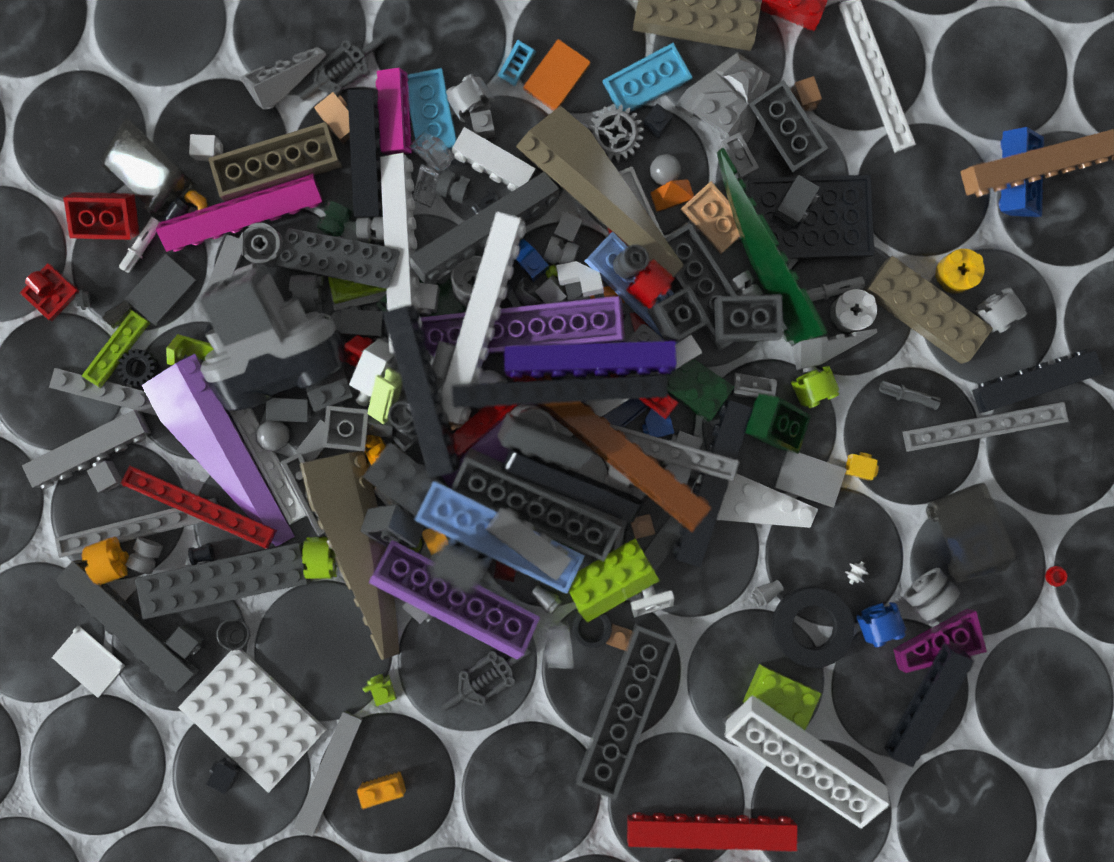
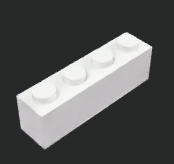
(492, 160)

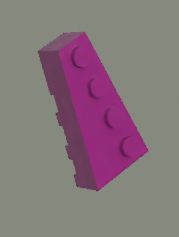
(958, 631)

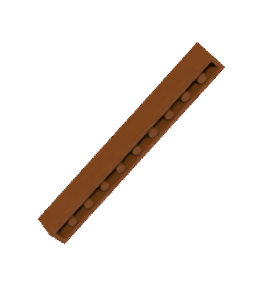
(630, 461)

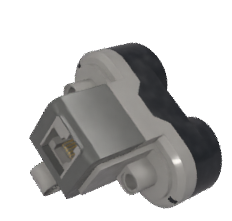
(264, 341)

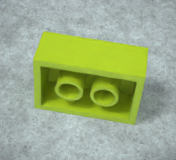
(784, 695)

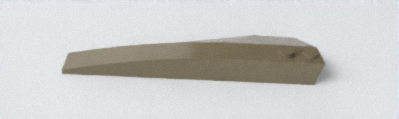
(341, 502)

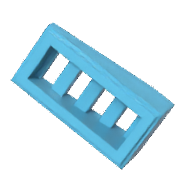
(519, 45)

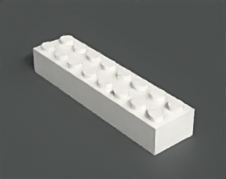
(807, 762)

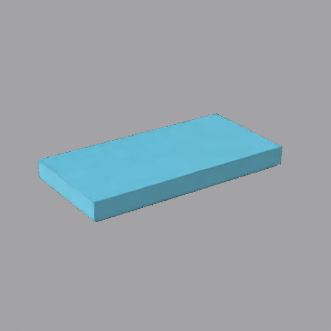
(648, 78)
(430, 107)

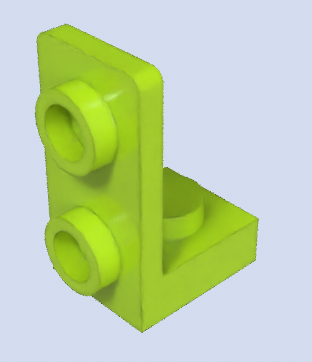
(187, 346)
(381, 689)

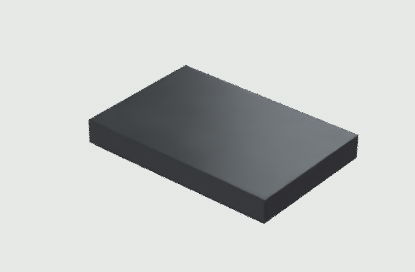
(161, 290)

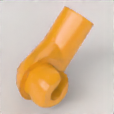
(196, 199)

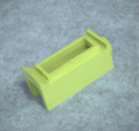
(385, 394)

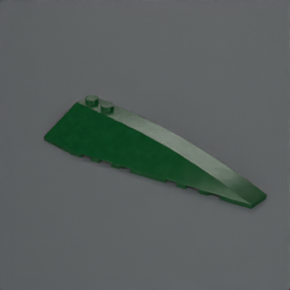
(770, 265)

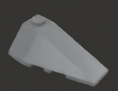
(273, 84)

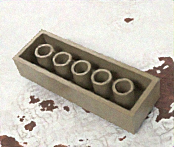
(705, 21)
(275, 161)
(928, 310)

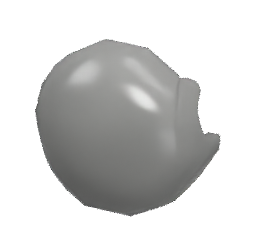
(665, 168)
(272, 435)

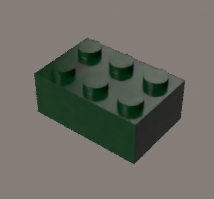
(698, 389)
(778, 423)

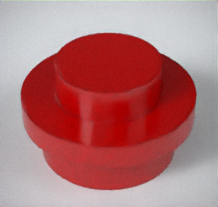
(1056, 576)

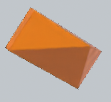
(672, 194)

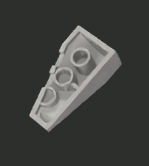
(816, 351)

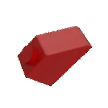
(355, 349)

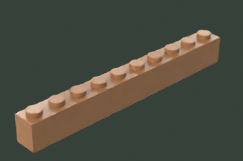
(1038, 162)

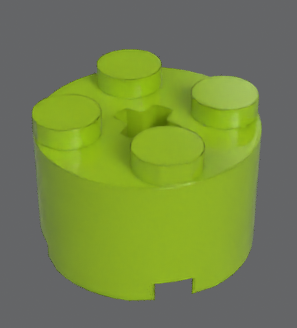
(815, 386)
(319, 559)

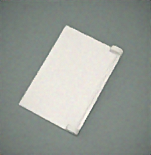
(88, 661)

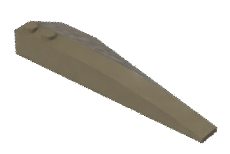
(582, 168)

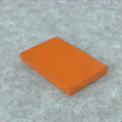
(556, 75)

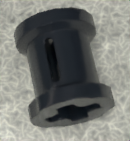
(201, 554)

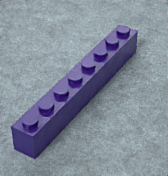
(590, 359)

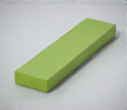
(117, 345)

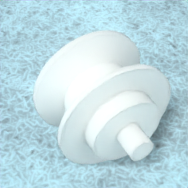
(856, 572)

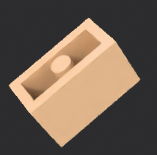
(336, 115)

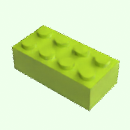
(612, 581)

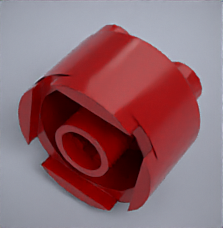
(650, 284)

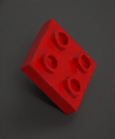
(49, 291)

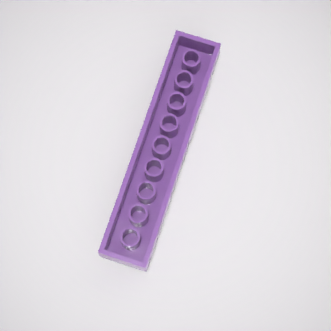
(544, 324)

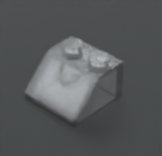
(558, 645)

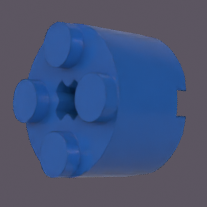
(881, 624)

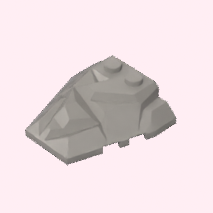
(725, 96)

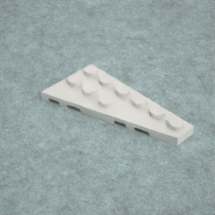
(757, 503)

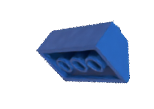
(1025, 198)

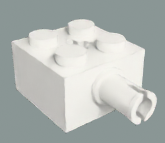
(373, 361)

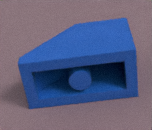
(531, 261)
(656, 425)

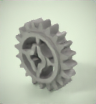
(623, 135)

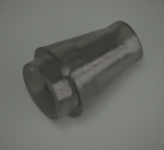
(117, 314)

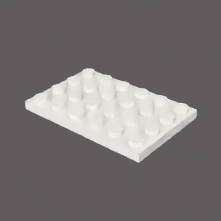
(252, 718)

